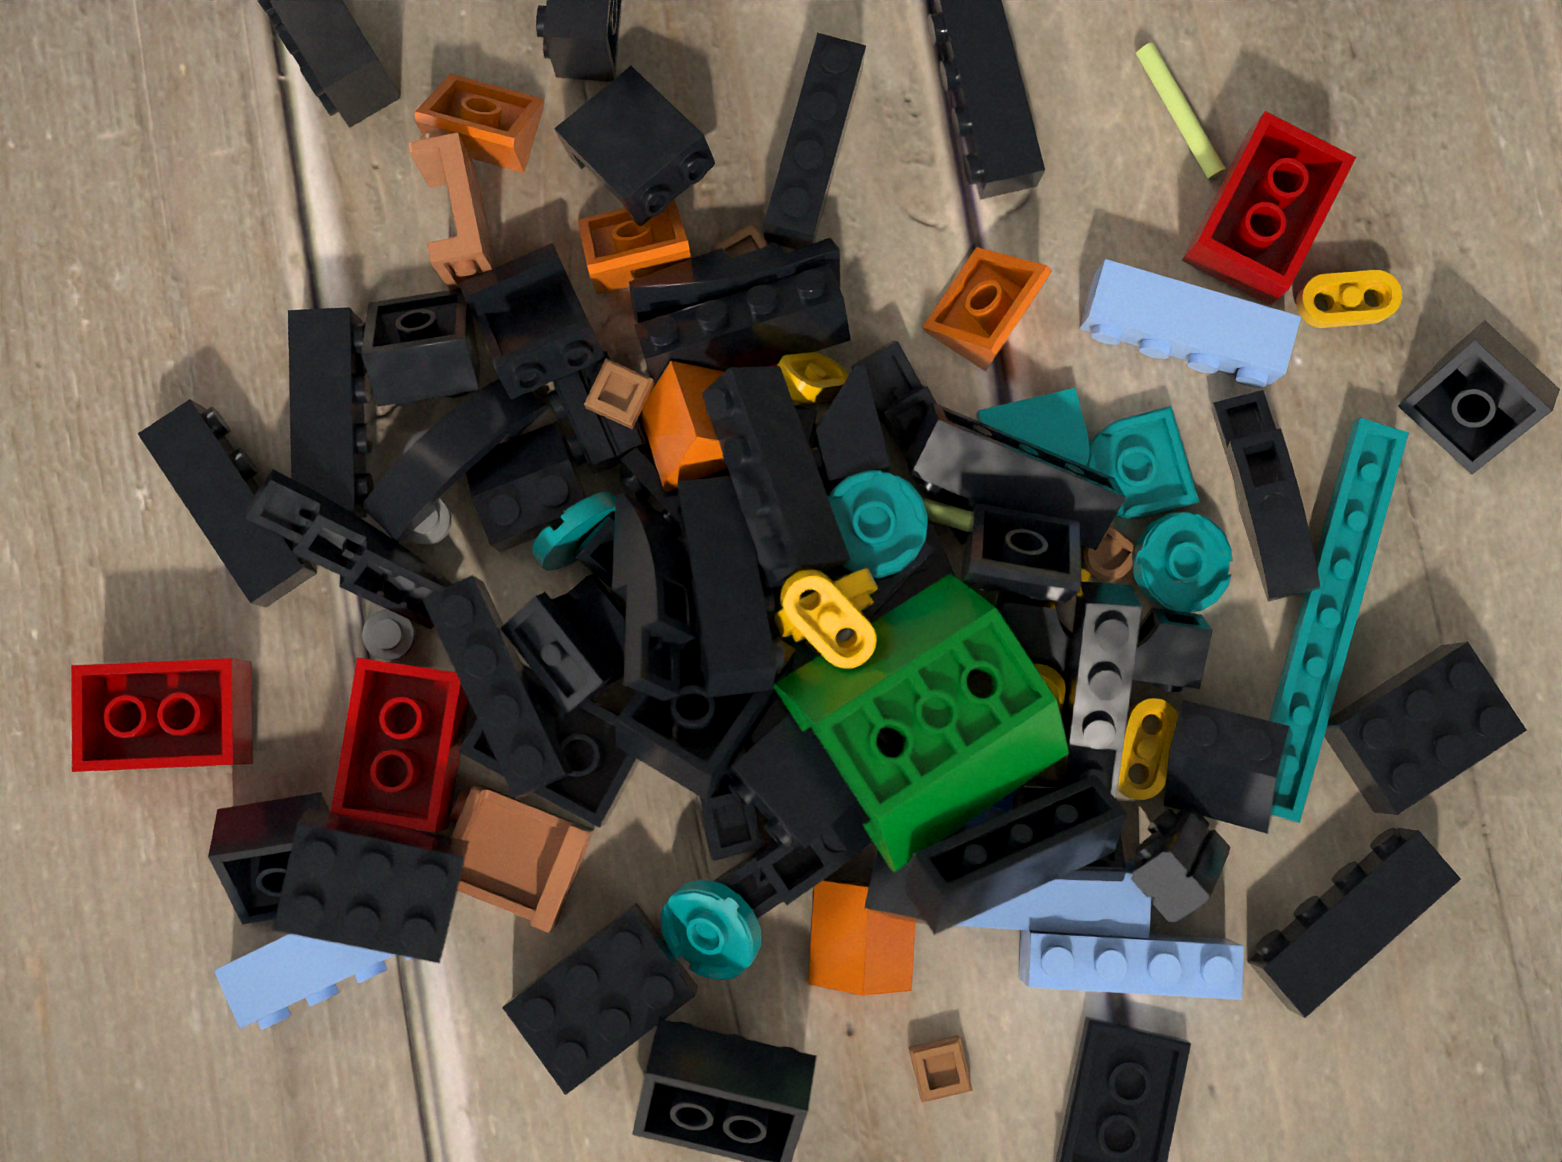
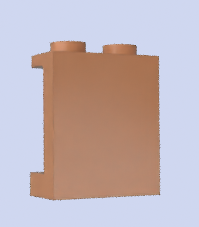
(446, 161)
(518, 854)

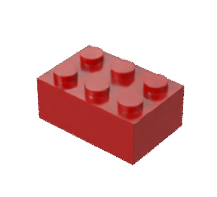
(1269, 209)
(161, 714)
(401, 745)

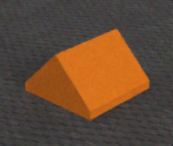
(490, 119)
(623, 251)
(985, 304)
(680, 427)
(855, 946)

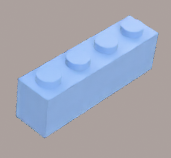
(1189, 324)
(1075, 908)
(1133, 965)
(289, 970)

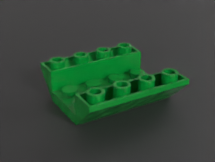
(956, 747)

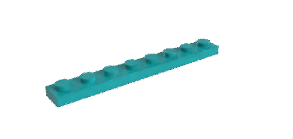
(1331, 612)

